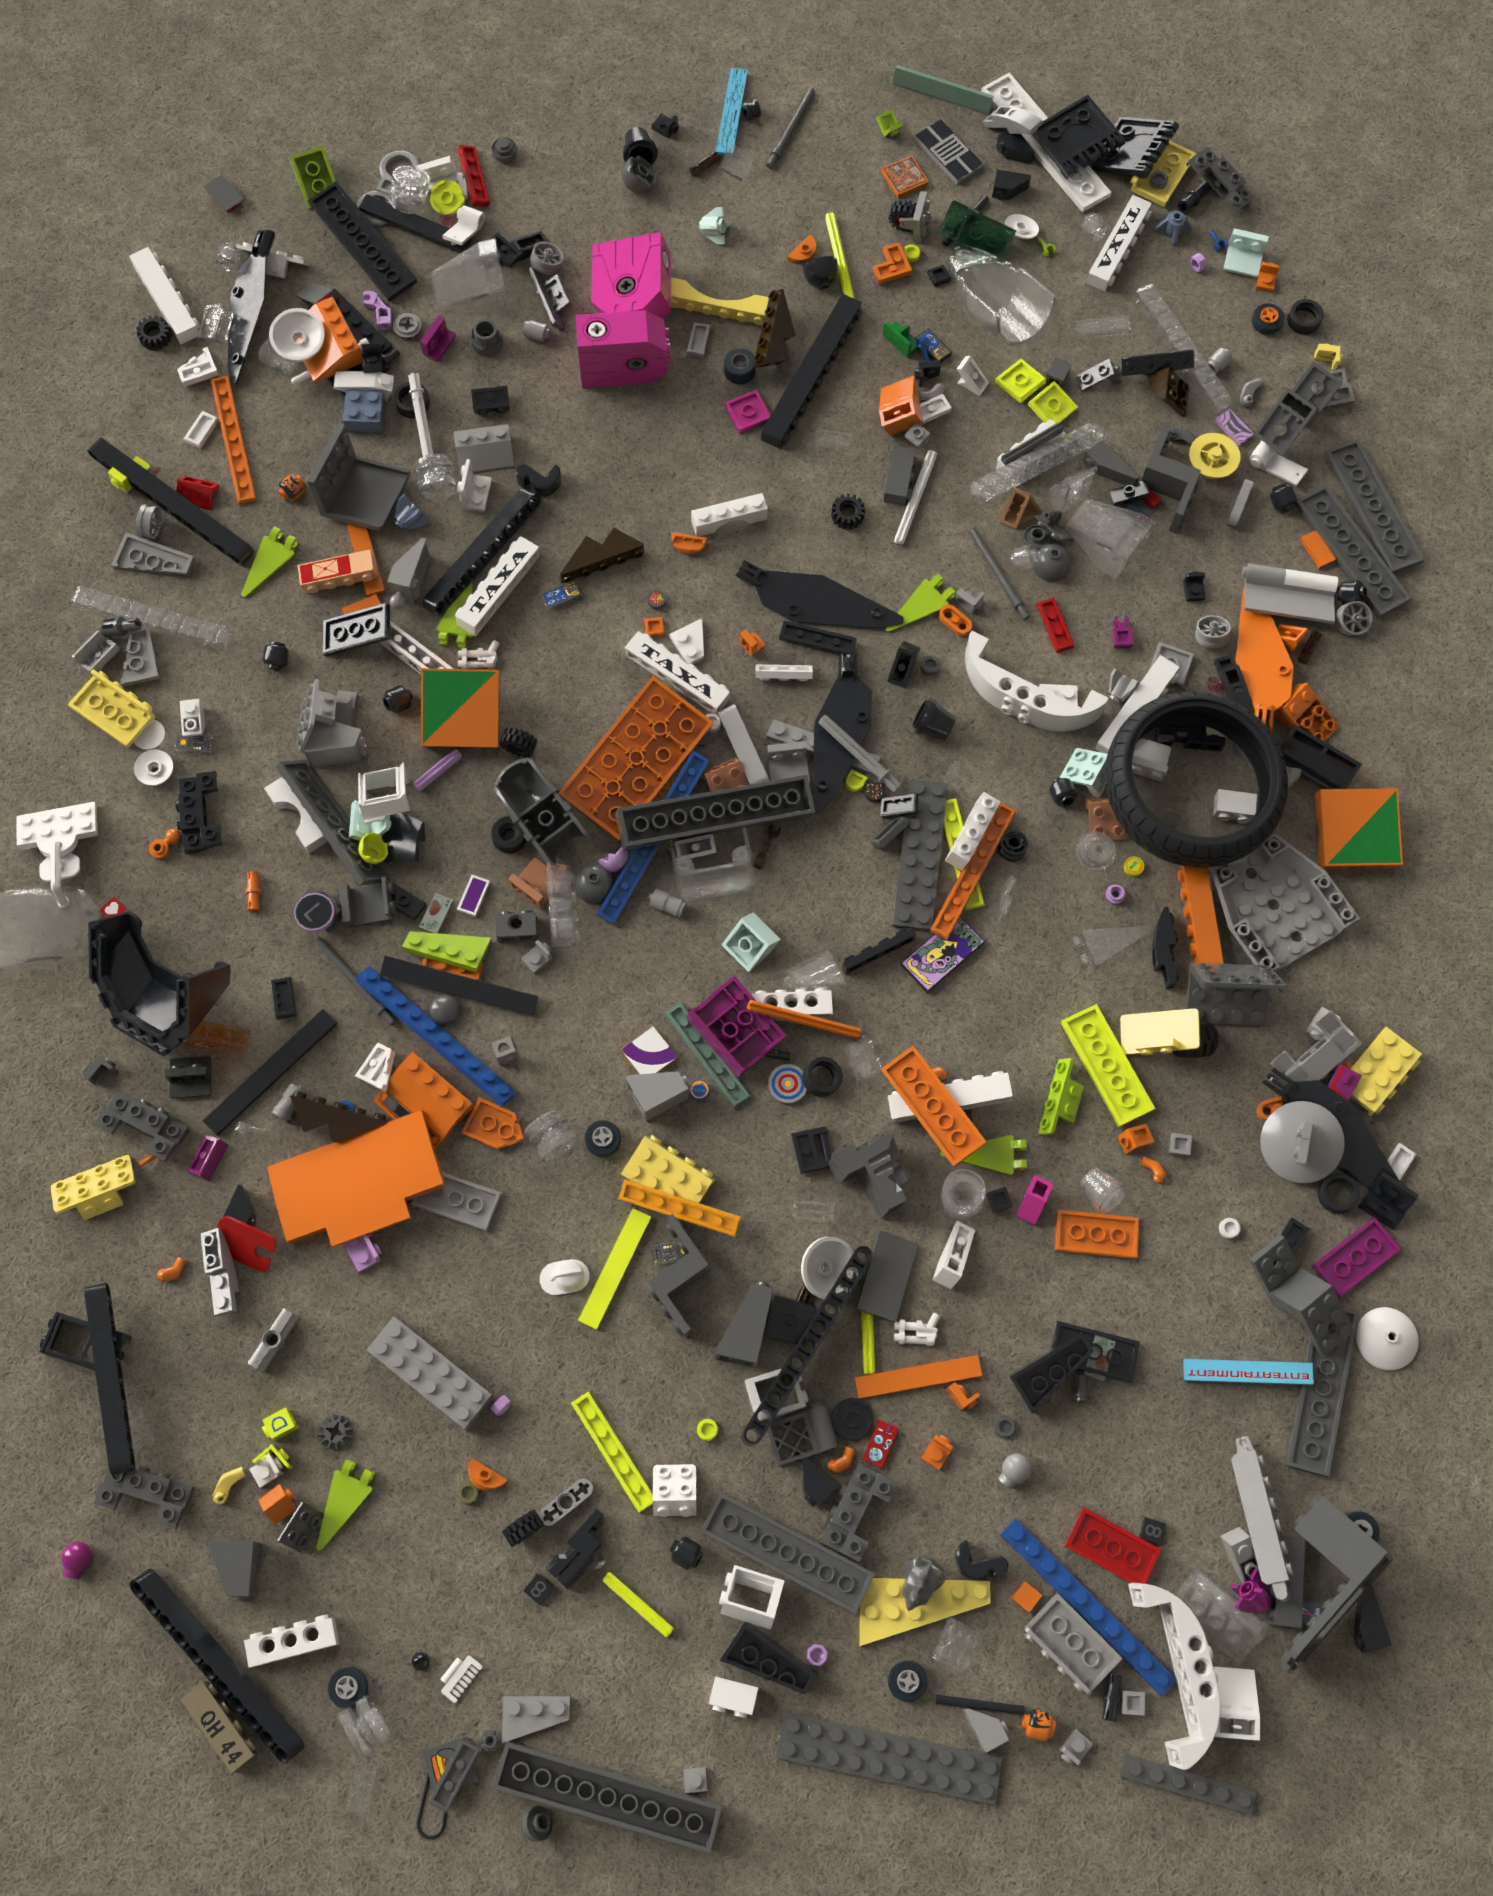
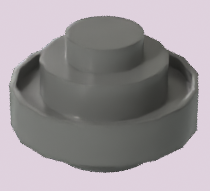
(504, 149)
(1036, 536)
(537, 1823)

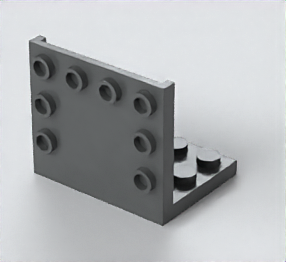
(355, 487)
(1231, 992)

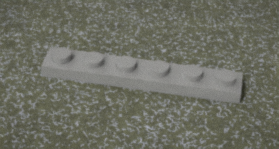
(787, 733)

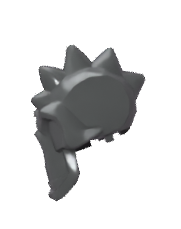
(921, 1581)

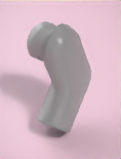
(937, 390)

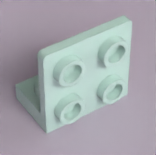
(1245, 253)
(1087, 769)
(359, 828)

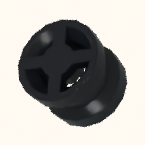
(751, 109)

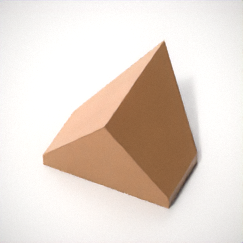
(1020, 509)

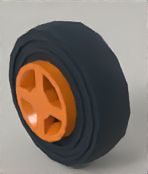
(1263, 314)

